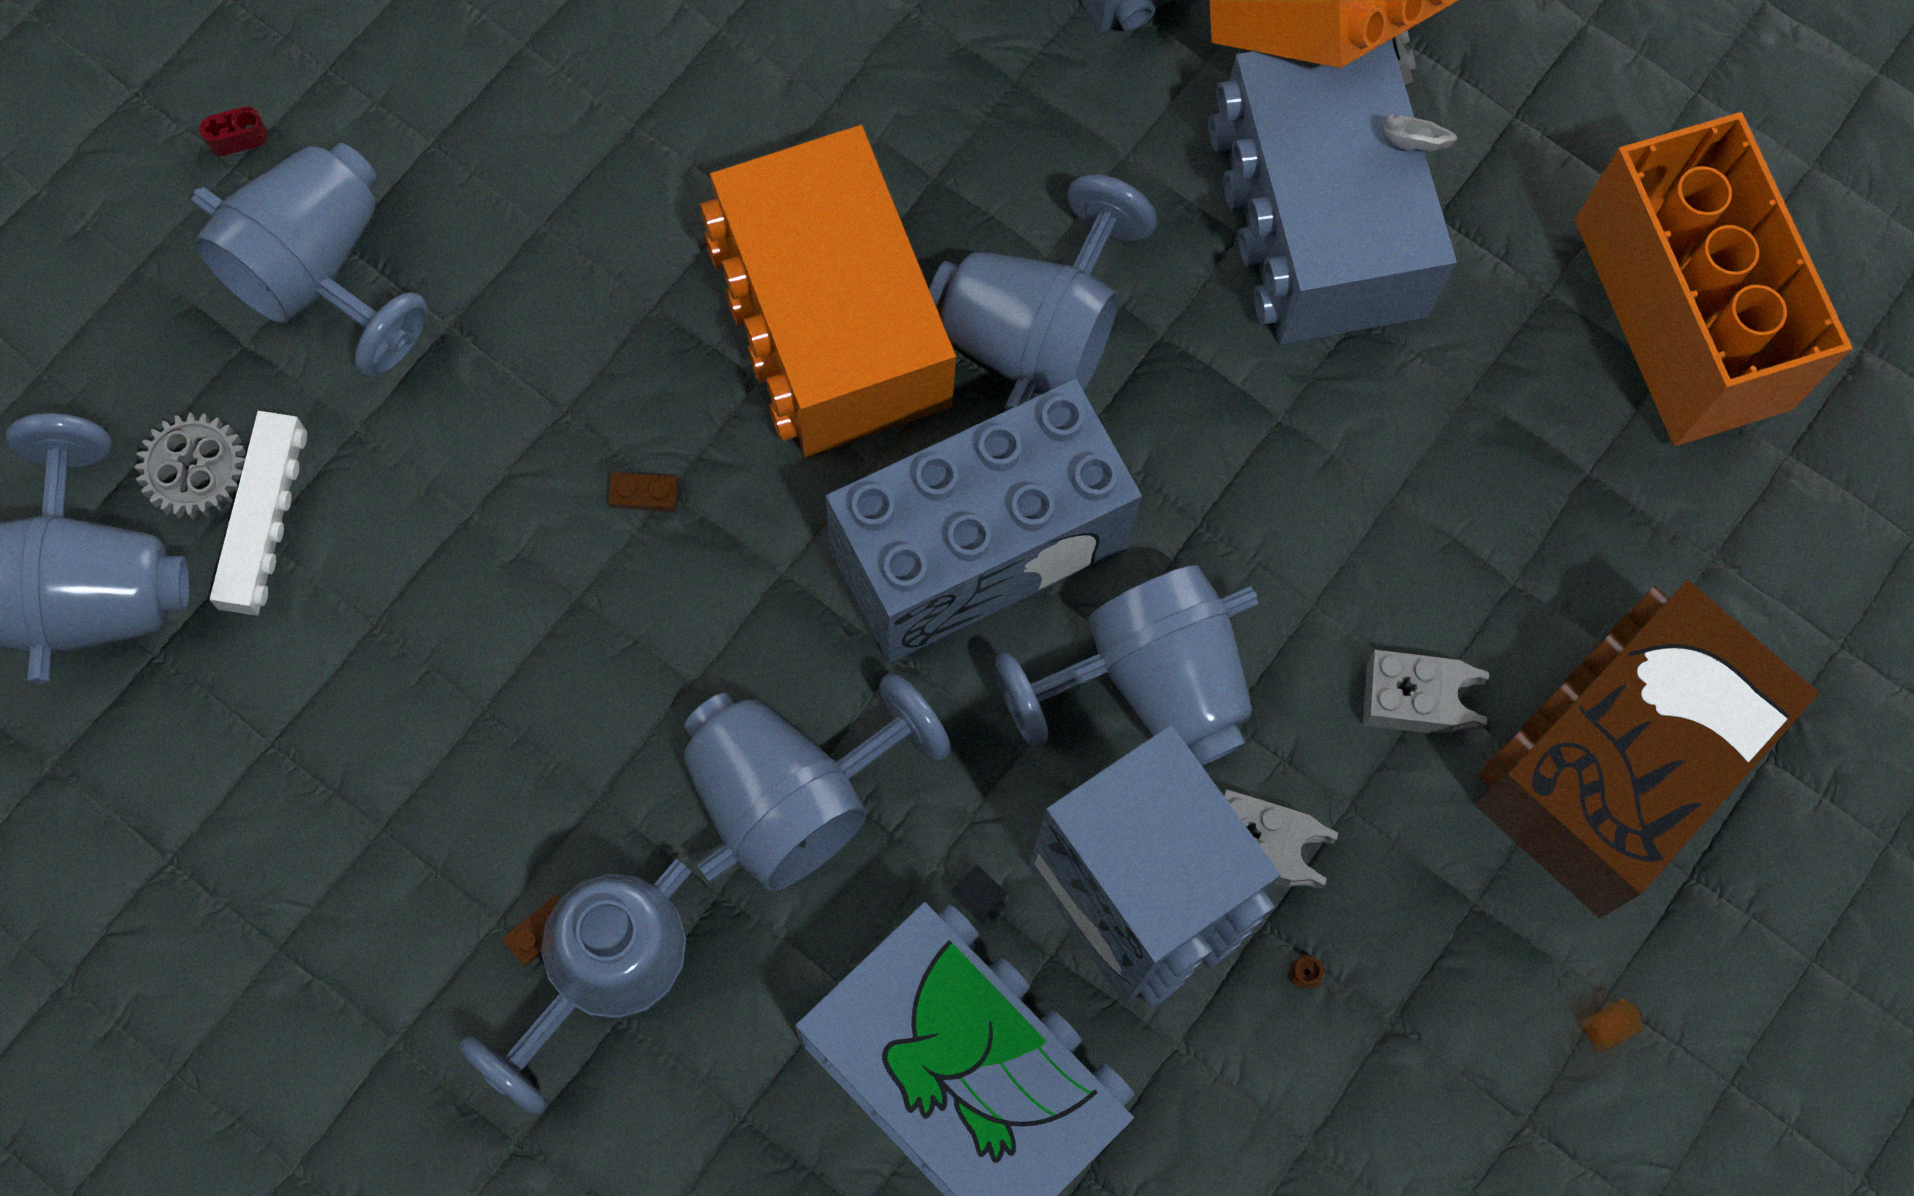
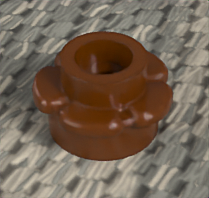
(1313, 965)

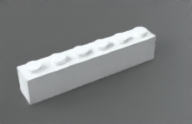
(258, 513)

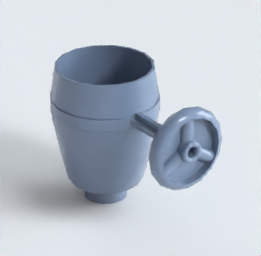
(294, 237)
(1039, 317)
(74, 579)
(1167, 655)
(777, 788)
(608, 952)

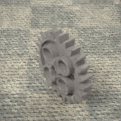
(162, 461)

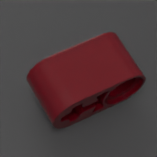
(218, 129)

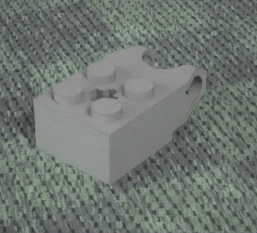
(1431, 692)
(1281, 836)

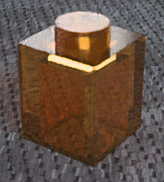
(1612, 1024)

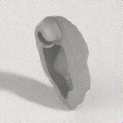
(1417, 134)

